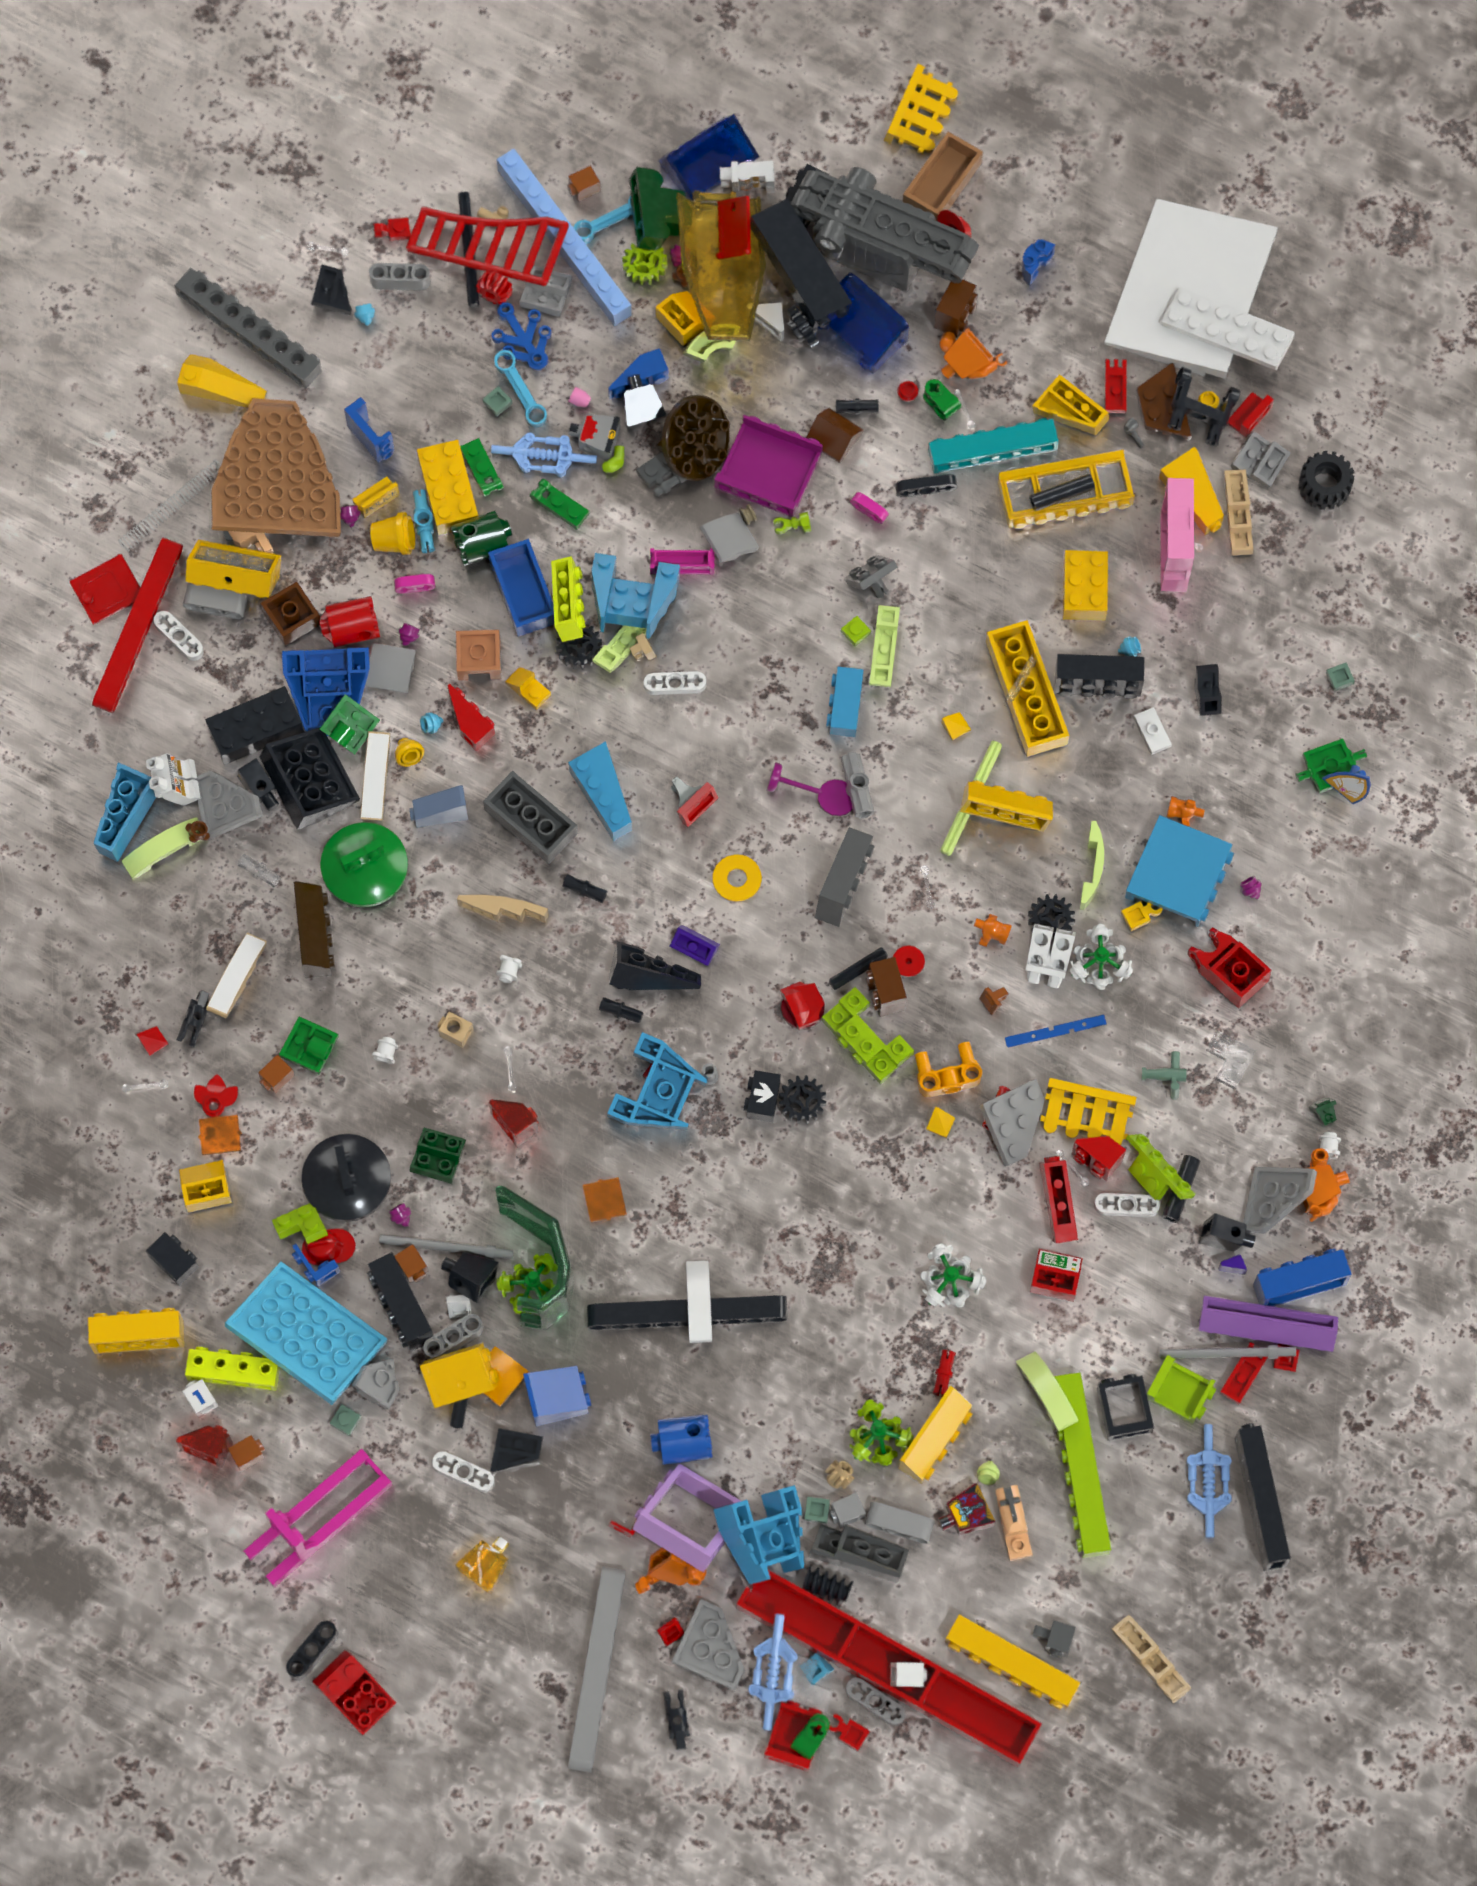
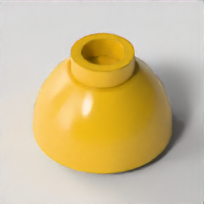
(408, 752)

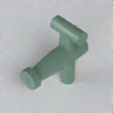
(1174, 1074)

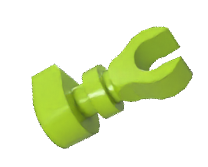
(793, 523)

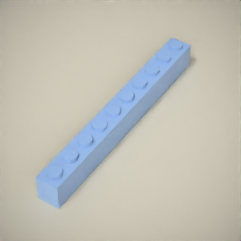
(573, 249)

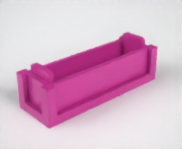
(690, 561)

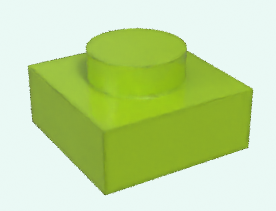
(856, 631)

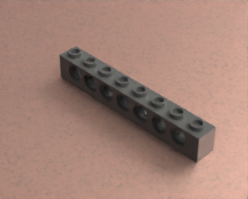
(302, 374)

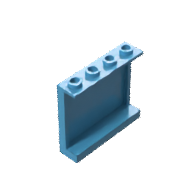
(1180, 869)

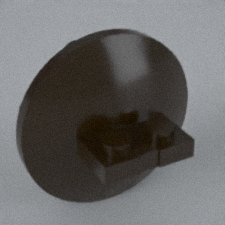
(695, 437)

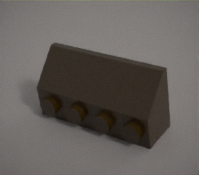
(313, 930)

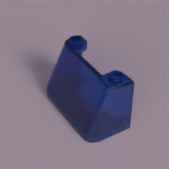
(699, 159)
(870, 326)

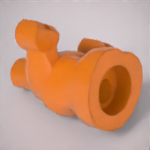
(1183, 809)
(992, 930)

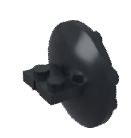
(346, 1177)

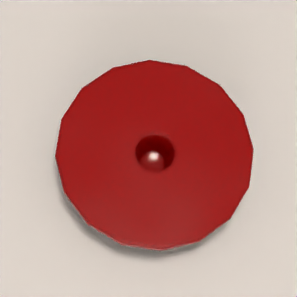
(909, 960)

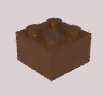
(955, 307)
(290, 613)
(887, 987)

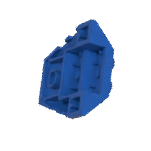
(322, 678)

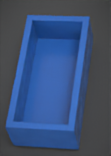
(522, 587)
(1302, 1279)

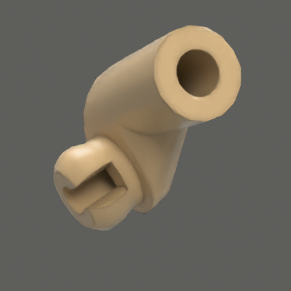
(501, 213)

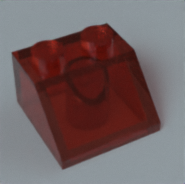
(515, 1120)
(207, 1444)

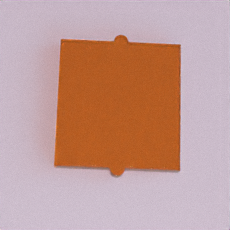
(220, 1135)
(604, 1200)

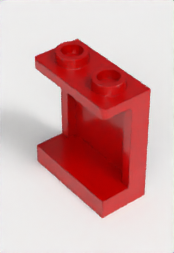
(787, 1726)

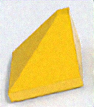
(955, 725)
(940, 1122)

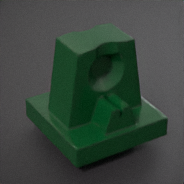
(1325, 1110)

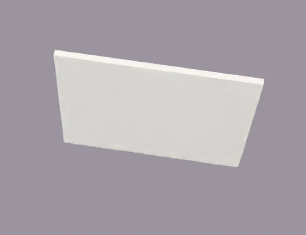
(1192, 251)

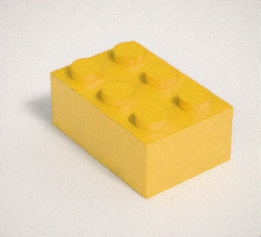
(1085, 585)

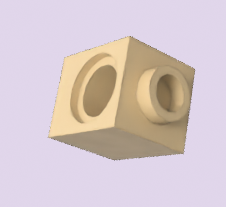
(461, 1036)

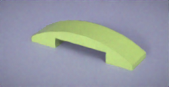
(884, 646)
(618, 649)
(1095, 842)
(157, 849)
(1048, 1390)

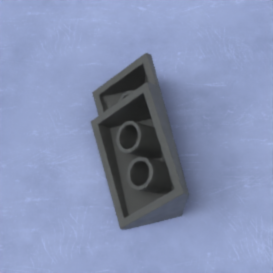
(859, 1552)

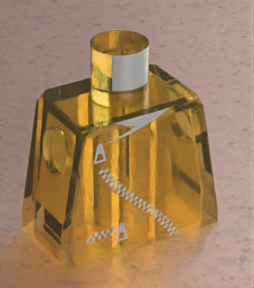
(485, 1564)

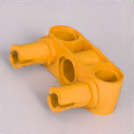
(951, 1078)

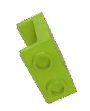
(1180, 1390)

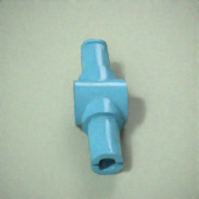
(425, 530)

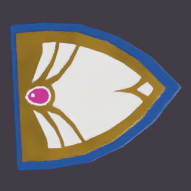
(1351, 785)

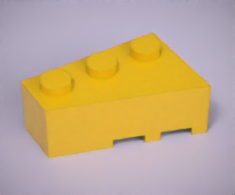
(1070, 407)

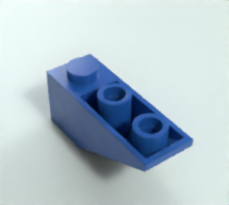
(650, 367)

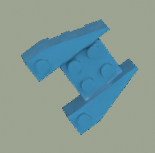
(632, 601)
(663, 1090)
(765, 1540)

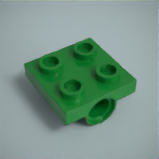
(349, 724)
(309, 1045)

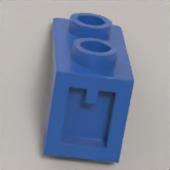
(325, 1270)

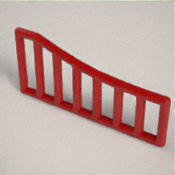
(481, 223)

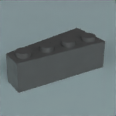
(844, 876)

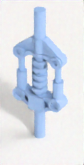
(565, 456)
(1208, 1458)
(770, 1694)

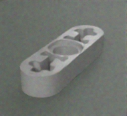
(874, 1692)

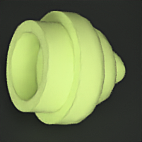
(988, 1473)

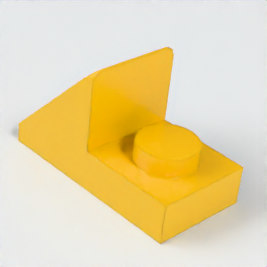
(527, 687)

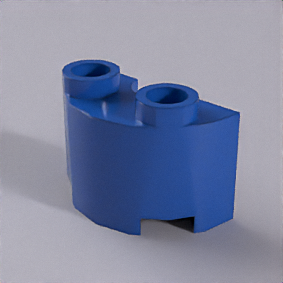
(1034, 256)

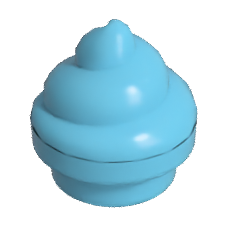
(365, 313)
(1130, 646)
(430, 723)

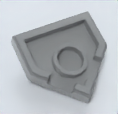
(378, 1383)

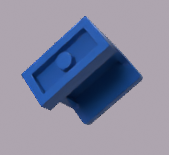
(356, 417)

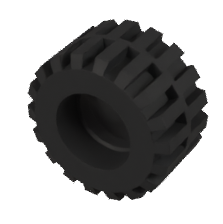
(1330, 465)

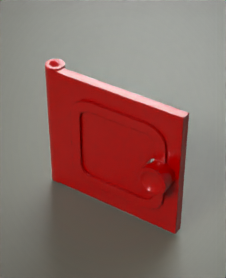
(734, 227)
(109, 586)

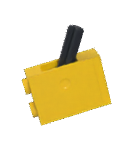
(458, 1377)

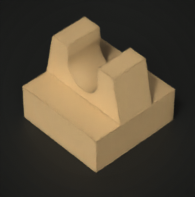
(642, 648)

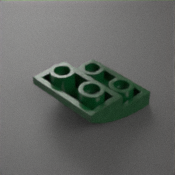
(437, 1155)

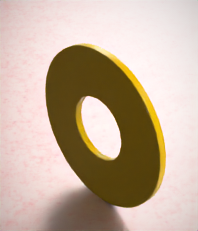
(743, 892)

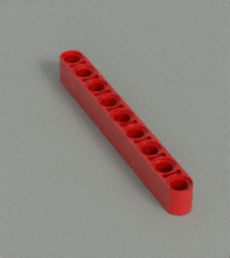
(137, 625)

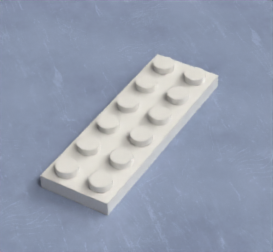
(1228, 328)

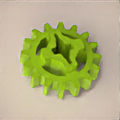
(644, 264)

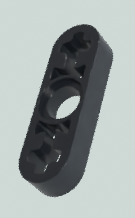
(926, 485)

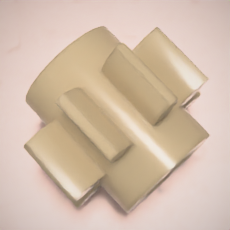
(839, 1474)

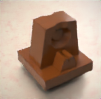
(992, 999)

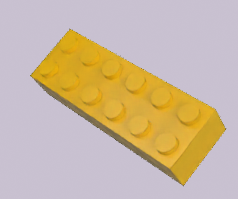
(1035, 706)

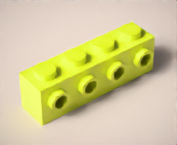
(567, 599)
(232, 1369)

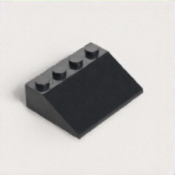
(308, 777)

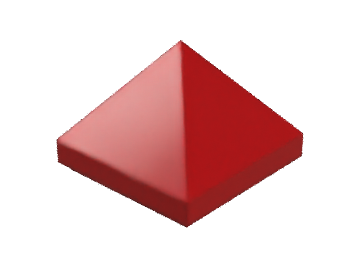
(670, 1631)

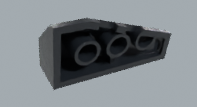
(638, 971)

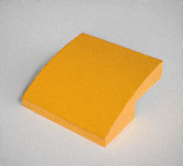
(509, 1374)

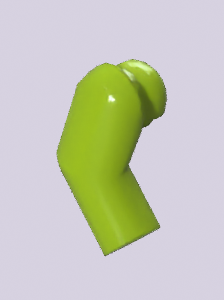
(615, 462)

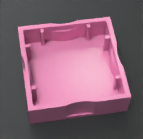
(1177, 534)

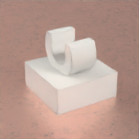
(458, 1306)

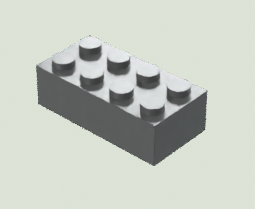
(530, 817)

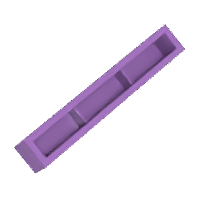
(1268, 1323)

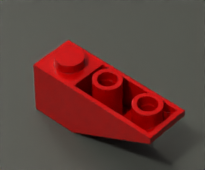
(472, 725)

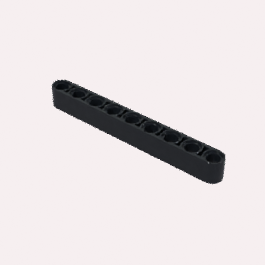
(675, 1312)

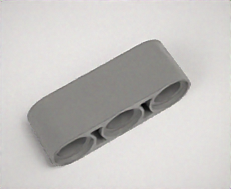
(391, 270)
(215, 601)
(458, 1328)
(899, 1522)

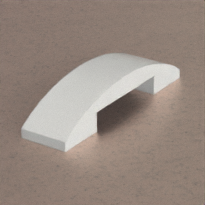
(699, 1301)

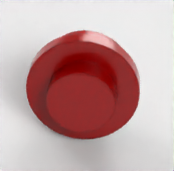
(907, 391)

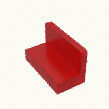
(1250, 413)

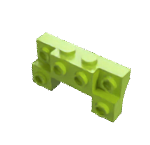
(861, 1041)

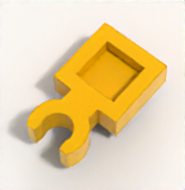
(1138, 915)

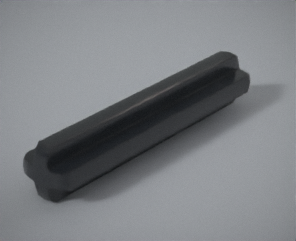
(857, 968)

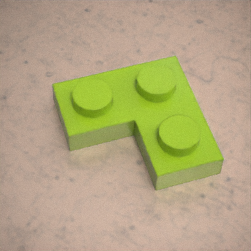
(301, 1219)

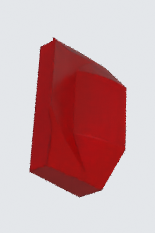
(803, 1003)

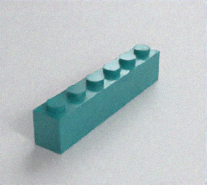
(993, 445)

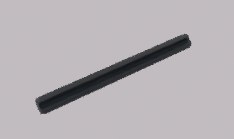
(467, 234)

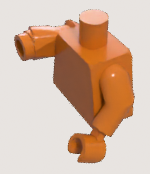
(967, 356)
(1326, 1186)
(669, 1568)

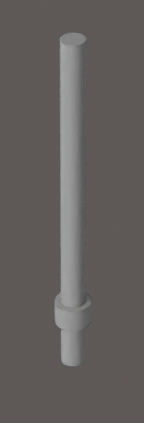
(489, 1251)
(1271, 1351)

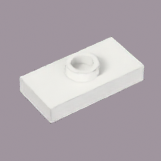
(1152, 731)

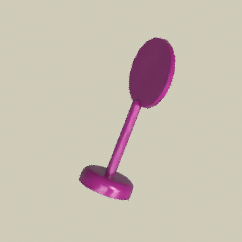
(831, 795)

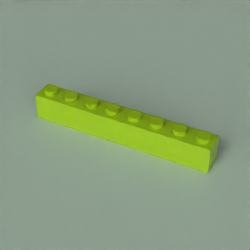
(1083, 1473)

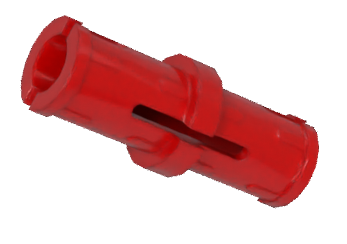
(944, 1372)

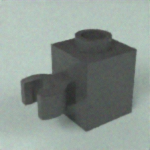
(1058, 1638)

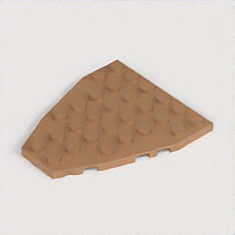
(275, 476)

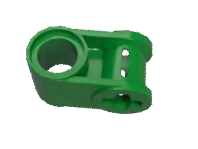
(942, 402)
(809, 1738)

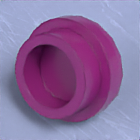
(675, 253)
(350, 514)
(408, 634)
(1251, 887)
(400, 1215)

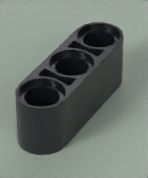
(315, 1639)

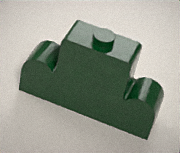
(653, 208)

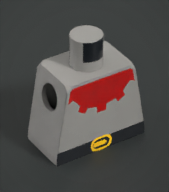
(597, 434)

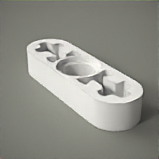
(193, 642)
(690, 689)
(1120, 1212)
(466, 1481)

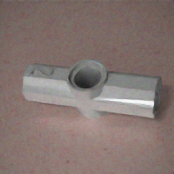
(855, 774)

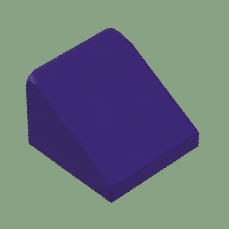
(1233, 1265)

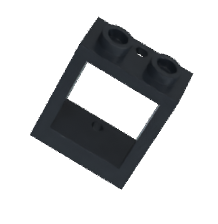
(1130, 1429)

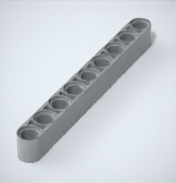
(596, 1669)

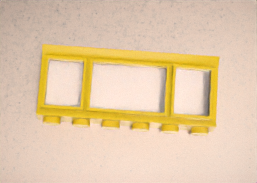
(1109, 475)

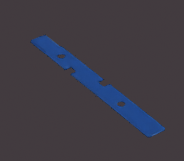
(1061, 1029)

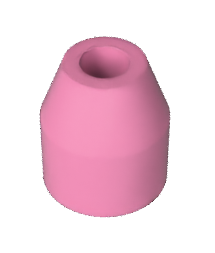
(579, 398)

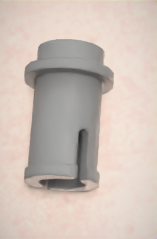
(711, 1078)

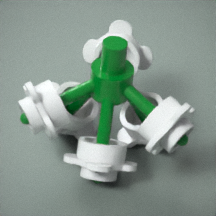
(1102, 955)
(958, 1270)

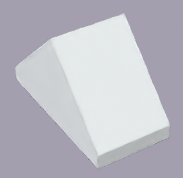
(771, 318)

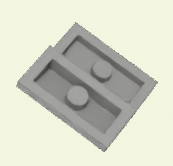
(547, 298)
(1260, 459)
(729, 537)
(390, 667)

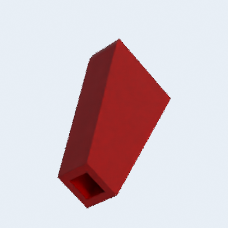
(1058, 1199)

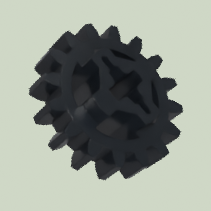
(801, 327)
(588, 644)
(1060, 915)
(810, 1096)

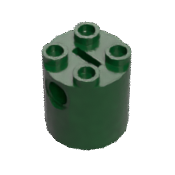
(480, 536)

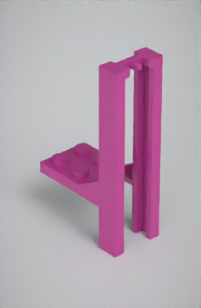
(303, 1549)

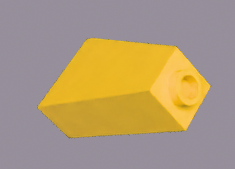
(1207, 509)

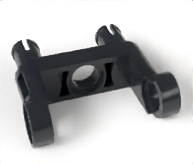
(1184, 405)

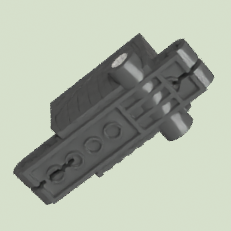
(879, 232)

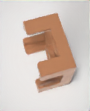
(478, 653)

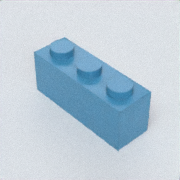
(845, 701)

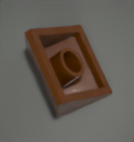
(834, 433)

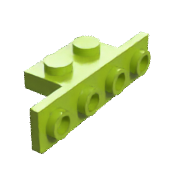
(1154, 1172)

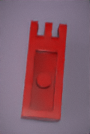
(1116, 387)
(1242, 1377)

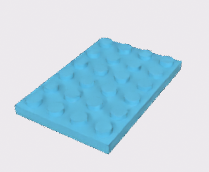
(306, 1332)

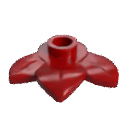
(215, 1093)

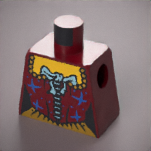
(967, 1512)

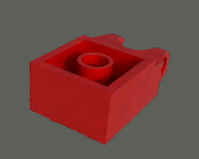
(1231, 968)

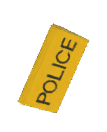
(376, 496)

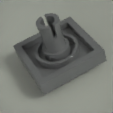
(871, 575)

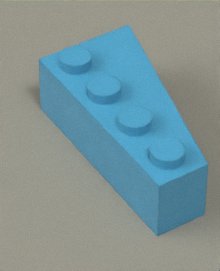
(601, 787)
(124, 811)

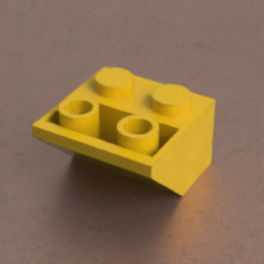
(679, 317)
(205, 1186)

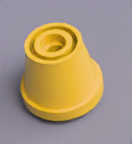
(394, 534)

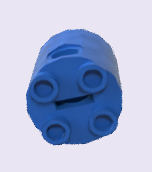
(683, 1439)

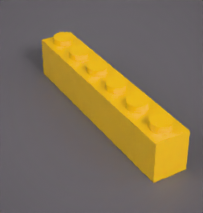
(1012, 1662)

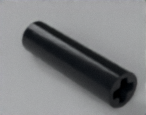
(1062, 492)
(1175, 1205)

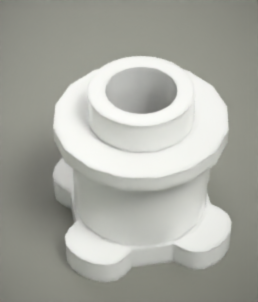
(508, 969)
(385, 1050)
(1330, 1142)

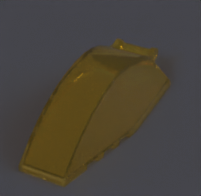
(721, 289)

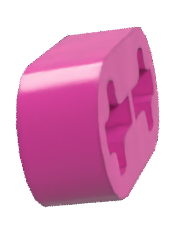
(869, 507)
(414, 583)

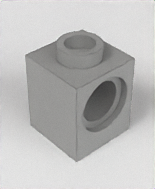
(847, 1510)

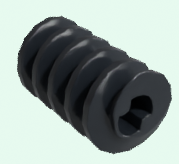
(827, 1586)

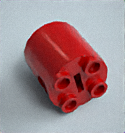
(350, 622)

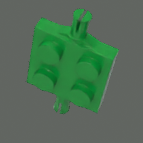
(1328, 760)

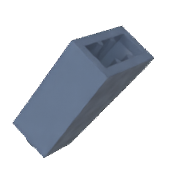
(440, 808)

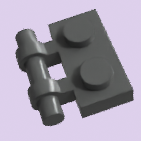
(654, 472)

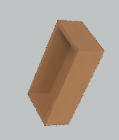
(943, 175)

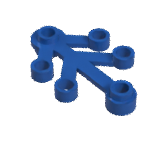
(523, 339)

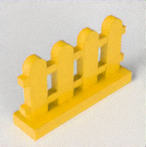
(919, 120)
(1078, 1104)

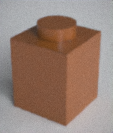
(584, 183)
(275, 1074)
(412, 1264)
(247, 1452)

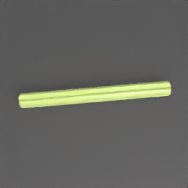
(962, 818)

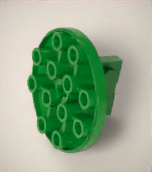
(364, 864)

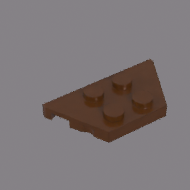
(1155, 403)

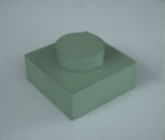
(497, 401)
(1340, 676)
(345, 1420)
(817, 1510)

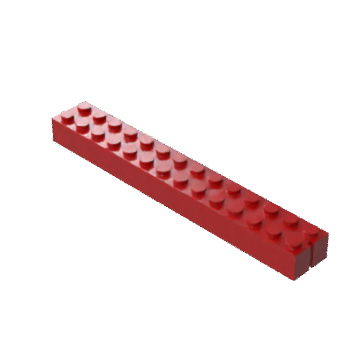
(869, 1657)

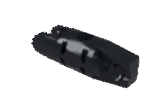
(198, 1009)
(681, 1730)

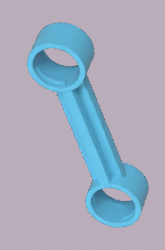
(604, 221)
(520, 388)

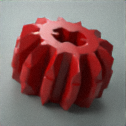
(494, 287)

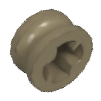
(748, 514)

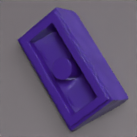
(694, 945)

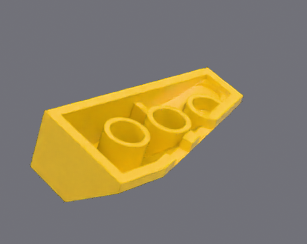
(213, 381)

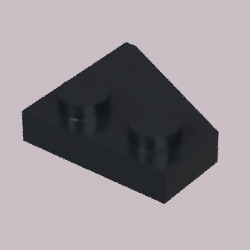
(331, 291)
(515, 1449)

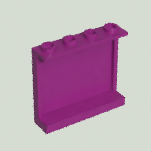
(769, 466)

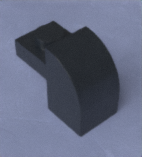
(1207, 690)

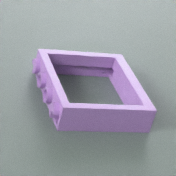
(672, 1539)

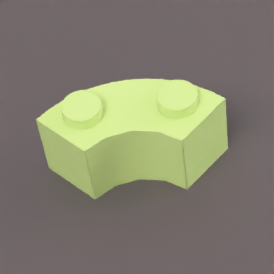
(701, 347)

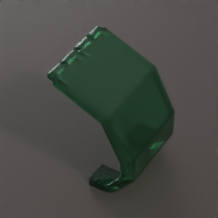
(547, 1229)

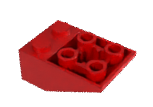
(354, 1692)

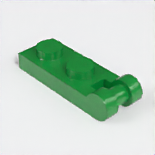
(481, 467)
(559, 504)

